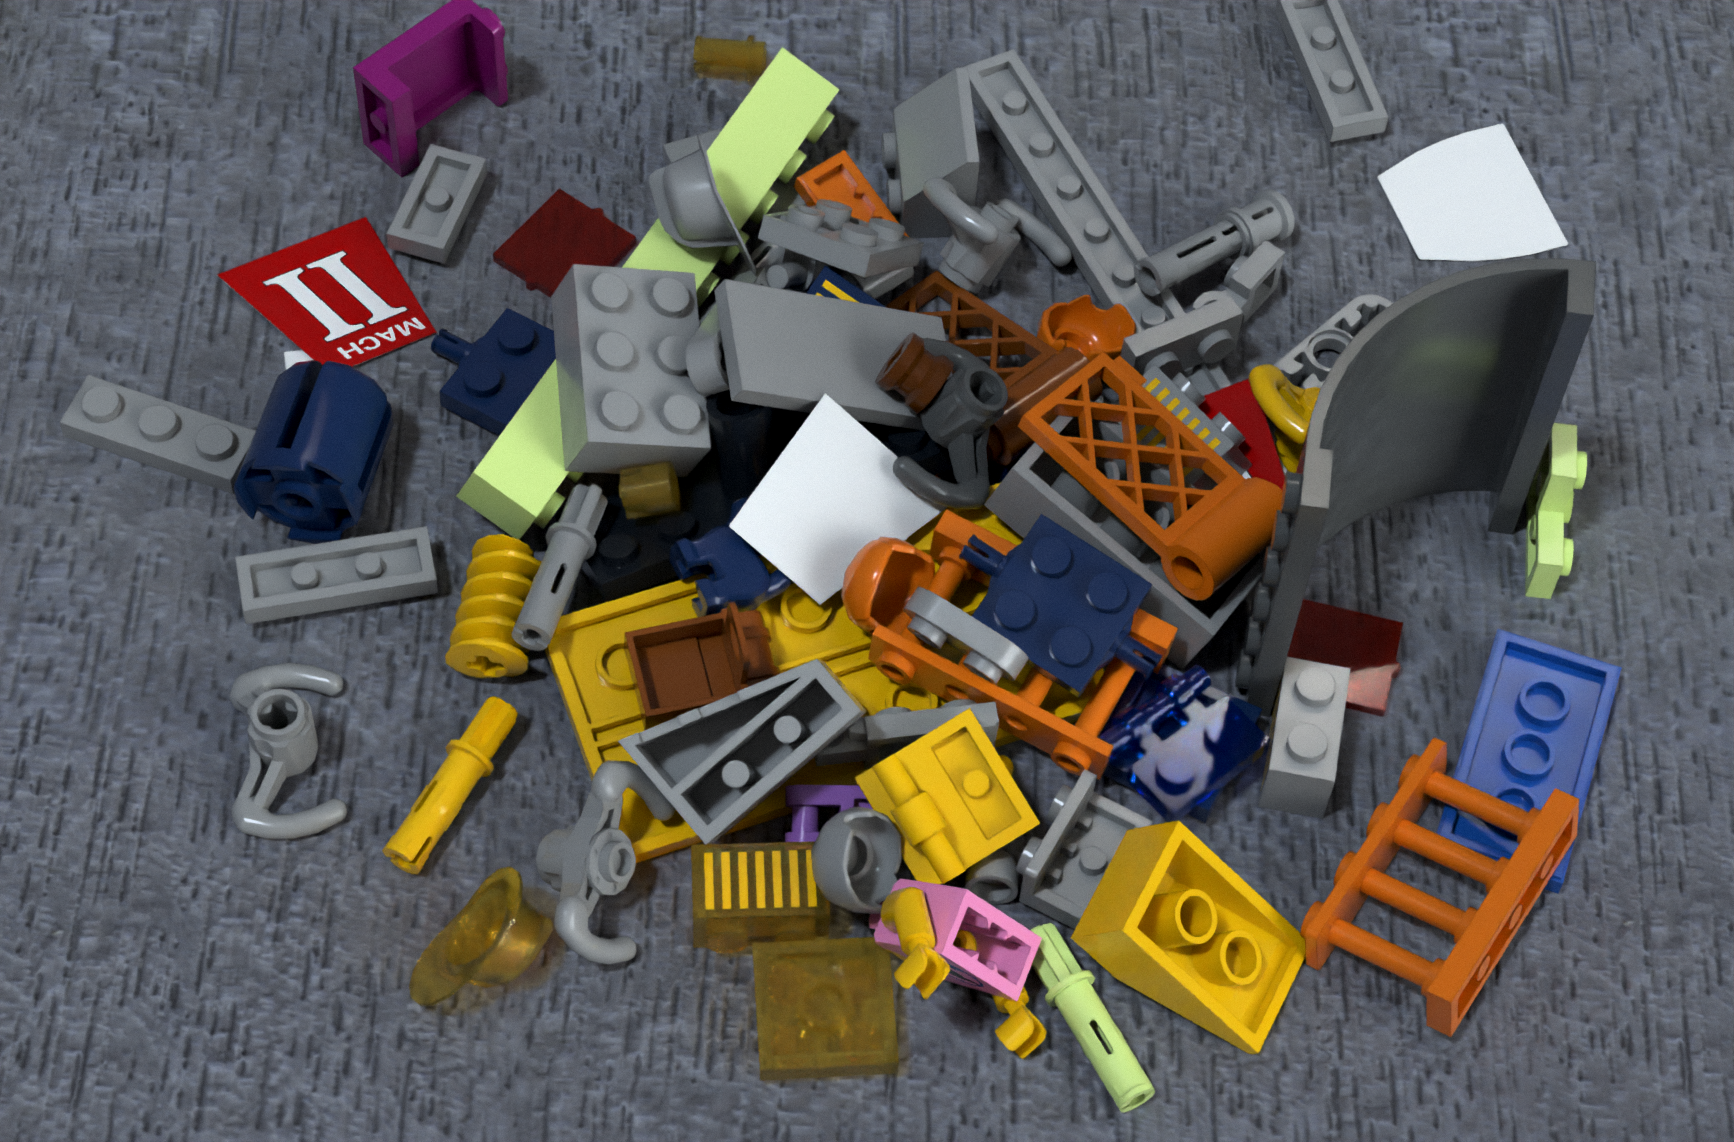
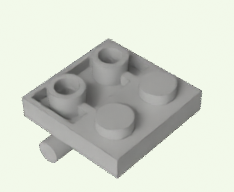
(834, 239)

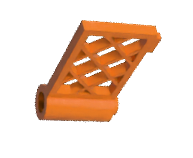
(1203, 543)

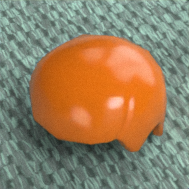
(1086, 327)
(883, 581)

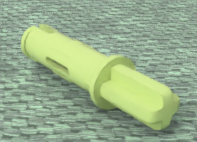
(1084, 1012)

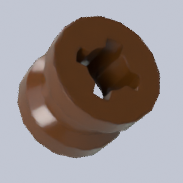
(914, 373)

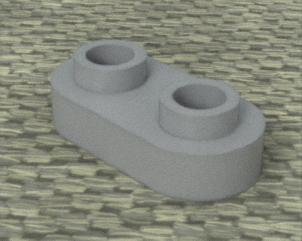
(986, 650)

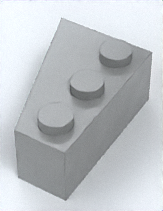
(743, 747)

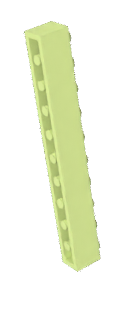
(756, 146)

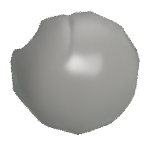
(857, 859)

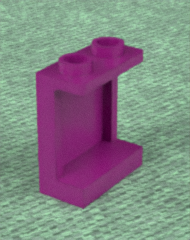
(426, 74)

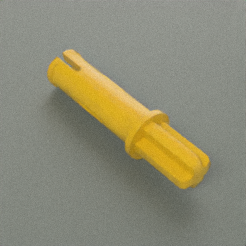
(451, 785)

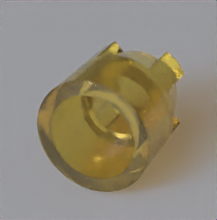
(649, 490)

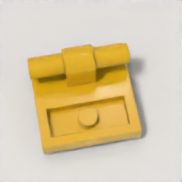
(948, 799)

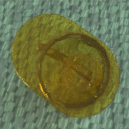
(484, 942)

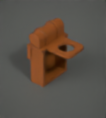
(697, 661)

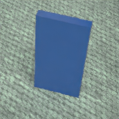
(1529, 733)

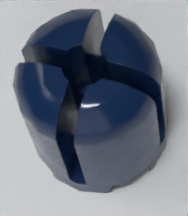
(316, 450)

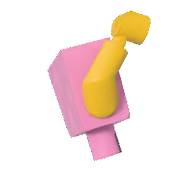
(965, 941)

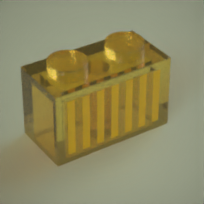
(755, 895)

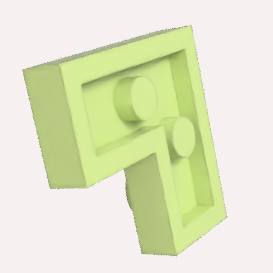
(1549, 507)

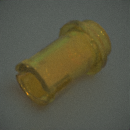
(730, 56)

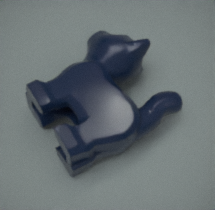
(731, 570)

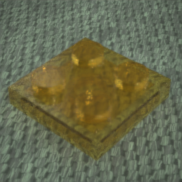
(824, 1009)

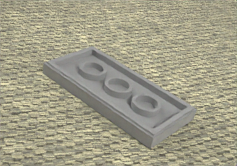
(797, 346)

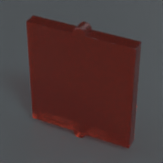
(559, 236)
(1351, 641)

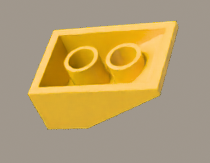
(1191, 935)

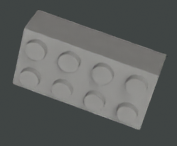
(1044, 487)

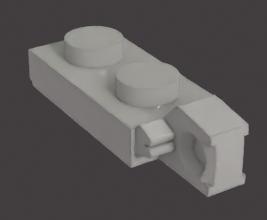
(894, 728)

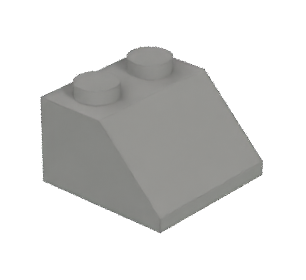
(928, 140)

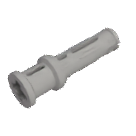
(1232, 234)

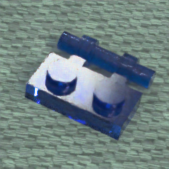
(1196, 758)

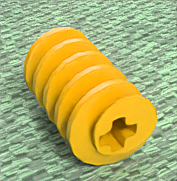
(489, 609)

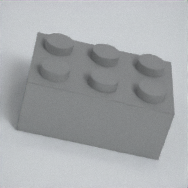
(626, 369)

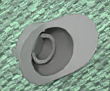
(692, 206)

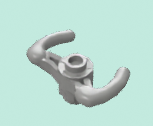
(986, 237)
(282, 746)
(596, 859)

